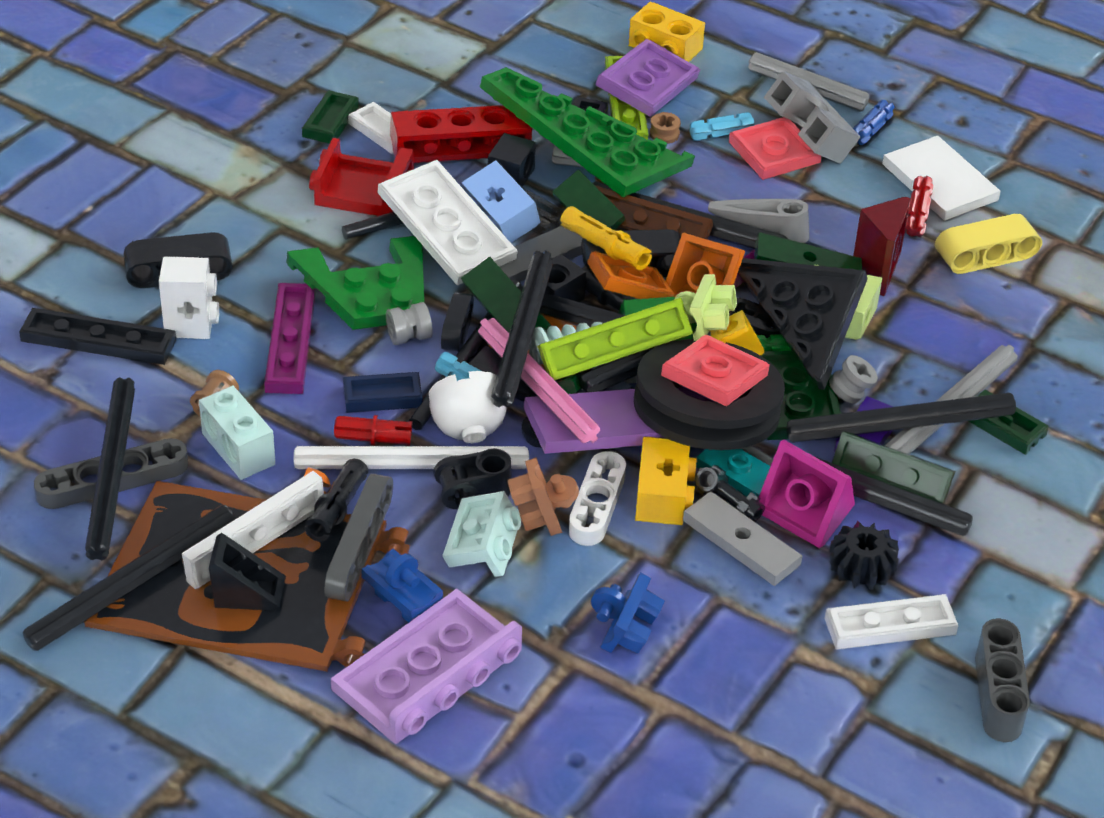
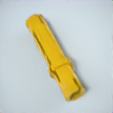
(615, 243)

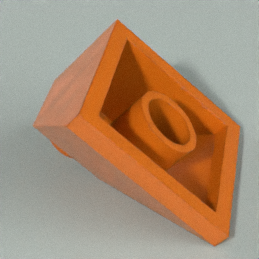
(699, 257)

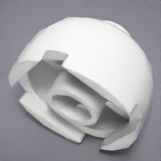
(466, 406)

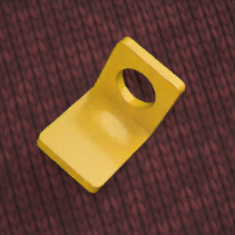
(739, 333)

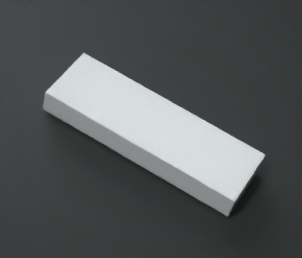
(891, 621)

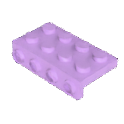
(427, 665)

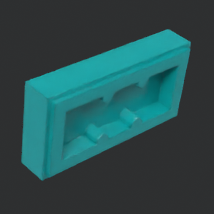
(742, 469)

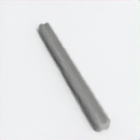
(968, 386)

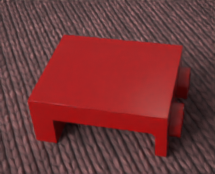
(353, 181)

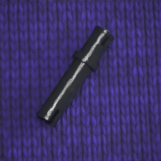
(332, 507)

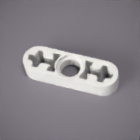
(600, 511)

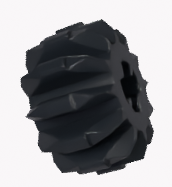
(864, 555)

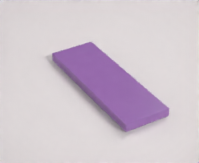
(609, 409)

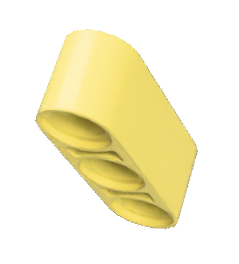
(988, 243)

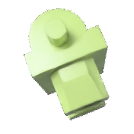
(709, 305)

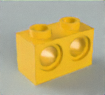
(668, 29)

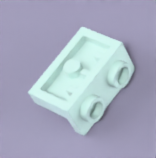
(483, 532)

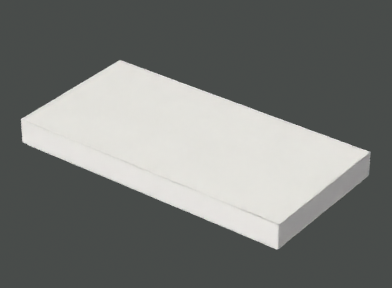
(445, 220)

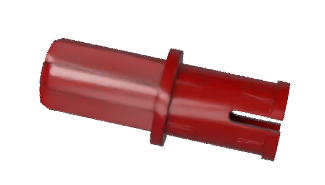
(373, 430)

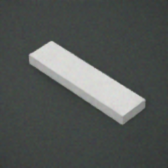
(258, 525)

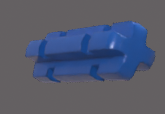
(874, 120)

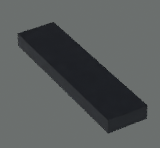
(98, 336)

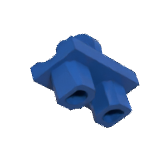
(402, 584)
(638, 601)

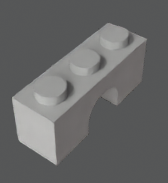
(820, 123)

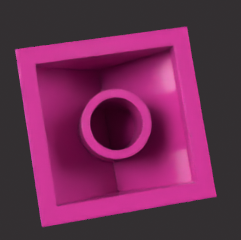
(806, 494)

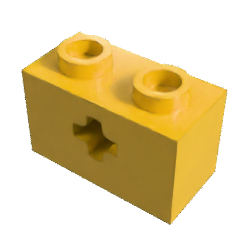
(663, 481)

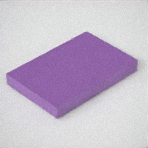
(648, 77)

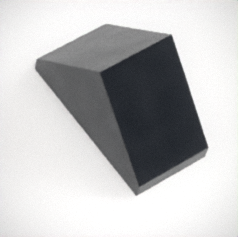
(242, 578)

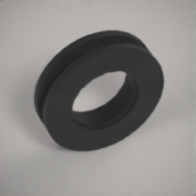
(705, 422)

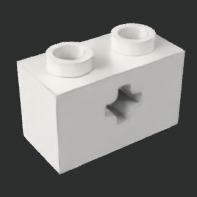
(187, 296)

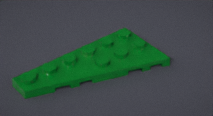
(589, 137)

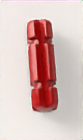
(919, 206)

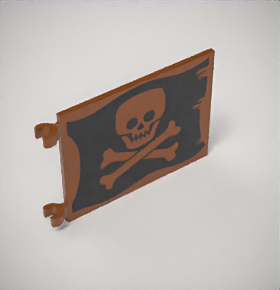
(298, 633)

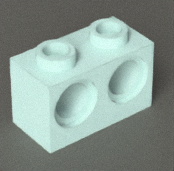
(237, 432)

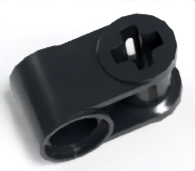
(474, 475)

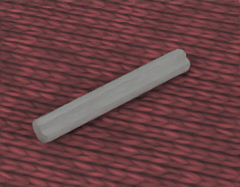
(826, 87)

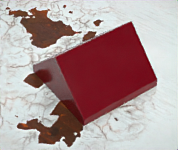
(881, 238)

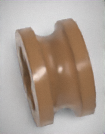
(665, 127)

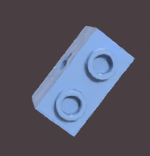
(502, 201)

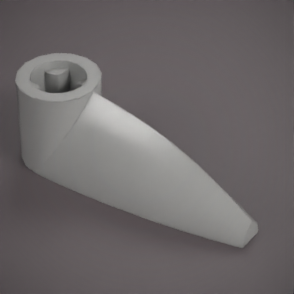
(779, 216)

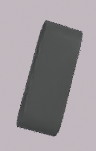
(1002, 680)

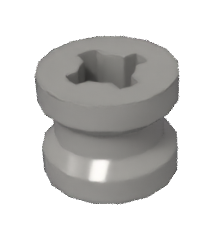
(853, 379)

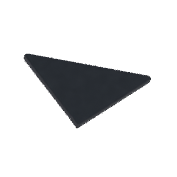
(807, 307)

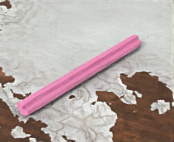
(544, 386)

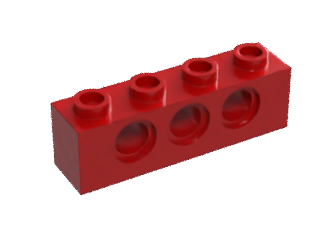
(454, 132)

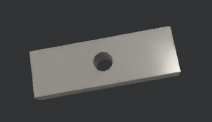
(742, 538)

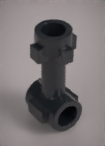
(716, 481)

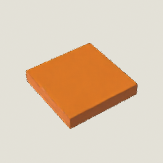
(626, 280)

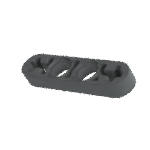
(82, 491)
(358, 537)

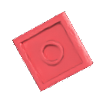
(773, 148)
(715, 370)

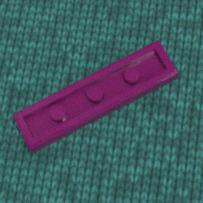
(290, 339)

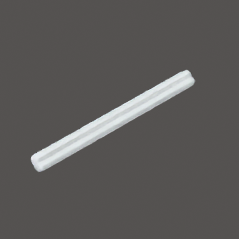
(394, 456)

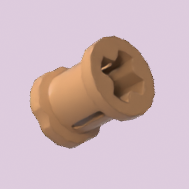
(212, 382)

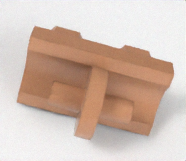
(543, 497)

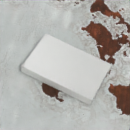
(955, 181)

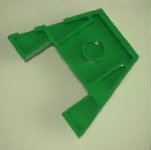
(366, 293)

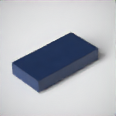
(382, 392)

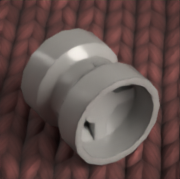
(409, 323)

